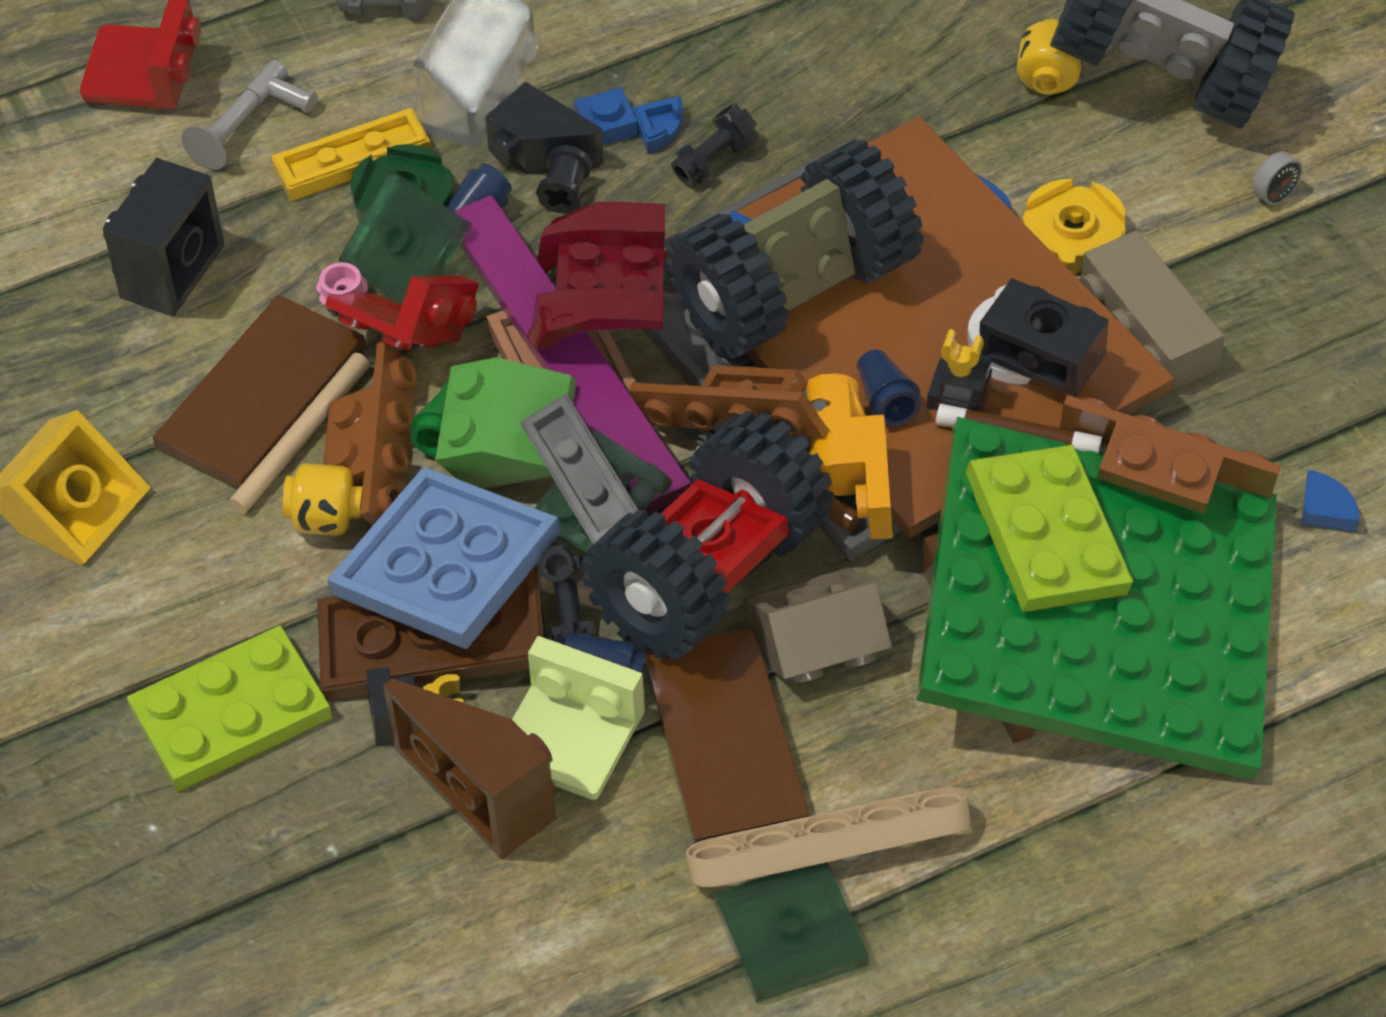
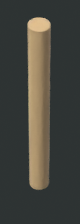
(298, 434)

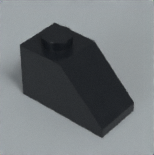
(532, 124)

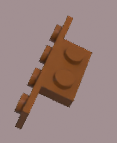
(728, 393)
(373, 432)
(1166, 461)

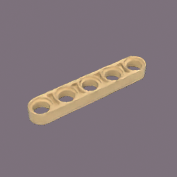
(828, 837)

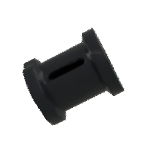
(566, 171)

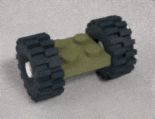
(750, 274)

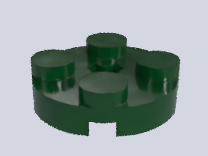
(413, 163)

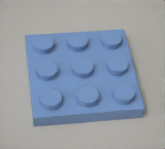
(444, 557)

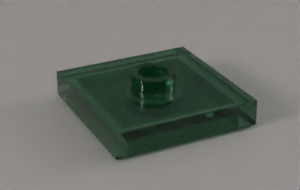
(404, 237)
(790, 930)

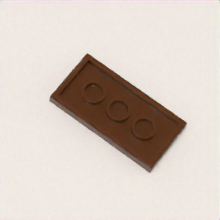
(257, 391)
(362, 640)
(725, 737)

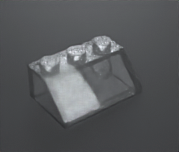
(472, 65)

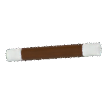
(1082, 441)

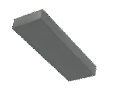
(578, 466)

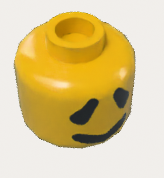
(1043, 64)
(321, 499)

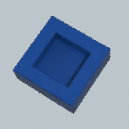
(611, 113)

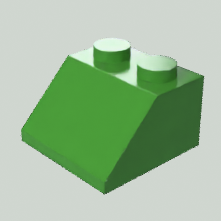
(482, 419)

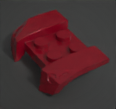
(605, 271)

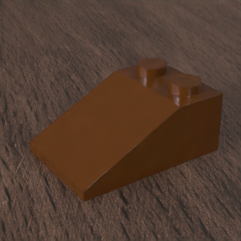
(476, 763)

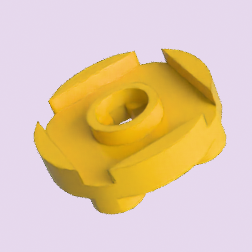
(1062, 201)

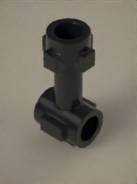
(734, 131)
(565, 571)

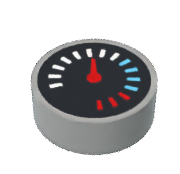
(1277, 177)

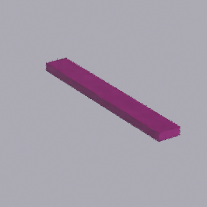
(599, 395)

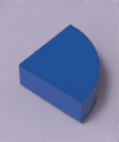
(659, 122)
(1328, 504)

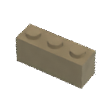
(1154, 307)

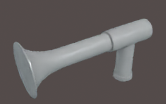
(207, 144)

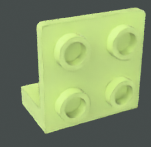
(581, 712)

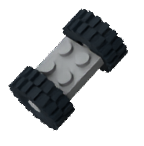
(1191, 43)

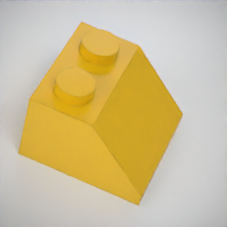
(69, 488)

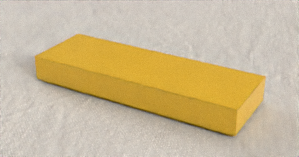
(335, 157)

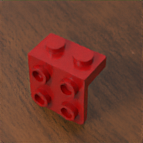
(143, 62)
(431, 312)

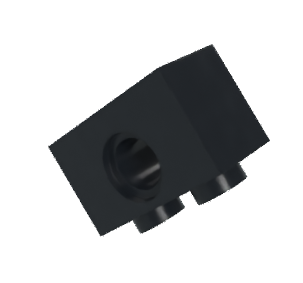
(1044, 337)

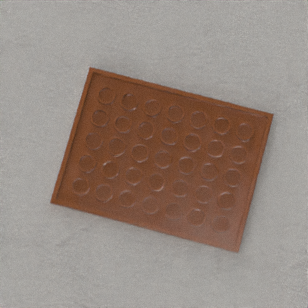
(966, 255)

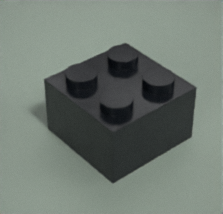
(164, 236)

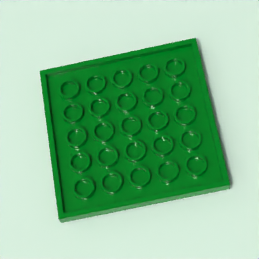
(1146, 672)

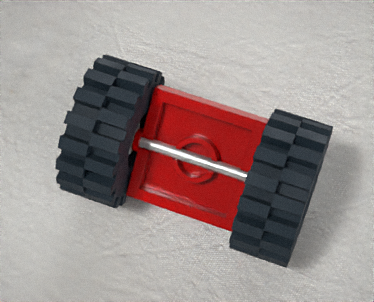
(673, 571)

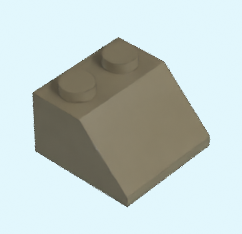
(819, 624)

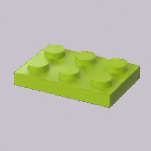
(1048, 528)
(229, 708)

